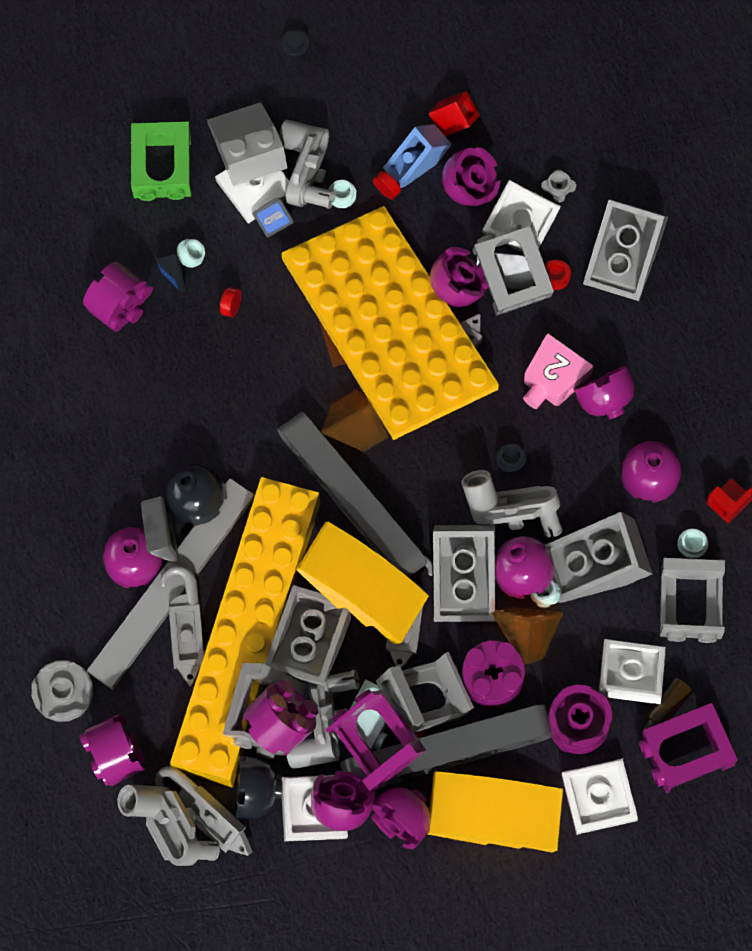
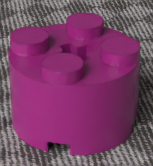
(117, 296)
(505, 662)
(589, 705)
(280, 718)
(114, 751)

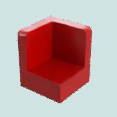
(454, 114)
(729, 500)

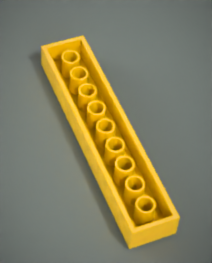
(245, 625)

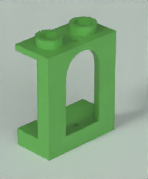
(160, 135)

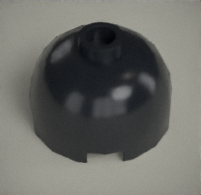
(195, 494)
(255, 788)

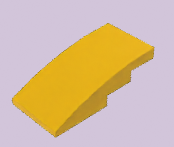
(362, 582)
(495, 811)

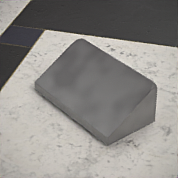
(513, 271)
(159, 529)

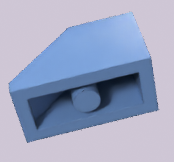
(417, 154)

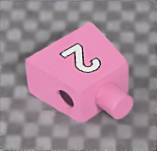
(554, 373)

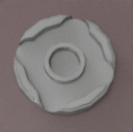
(62, 691)

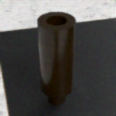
(670, 703)

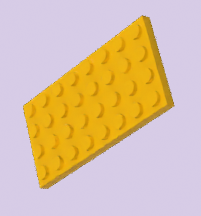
(389, 322)

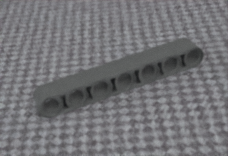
(351, 494)
(467, 743)

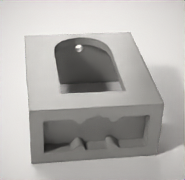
(485, 253)
(694, 569)
(442, 674)
(265, 676)

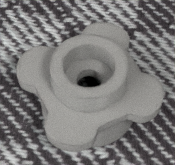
(564, 180)

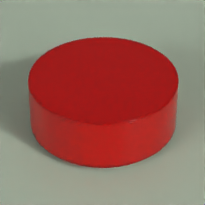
(386, 185)
(558, 273)
(230, 302)

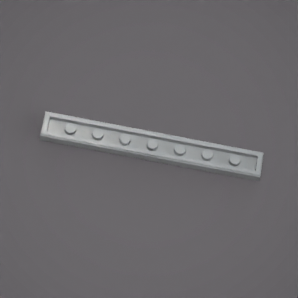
(154, 604)

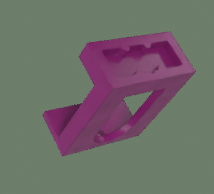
(346, 728)
(672, 776)

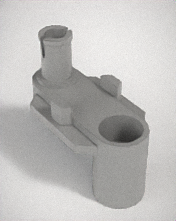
(312, 145)
(511, 505)
(323, 746)
(167, 822)

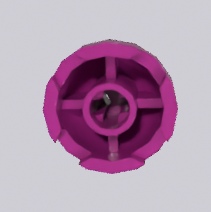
(471, 177)
(457, 278)
(607, 393)
(651, 471)
(128, 559)
(523, 567)
(341, 801)
(402, 814)

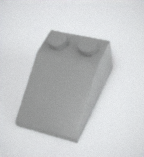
(248, 143)
(625, 249)
(599, 558)
(464, 572)
(308, 636)

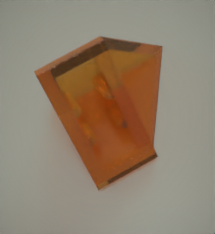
(354, 422)
(528, 630)

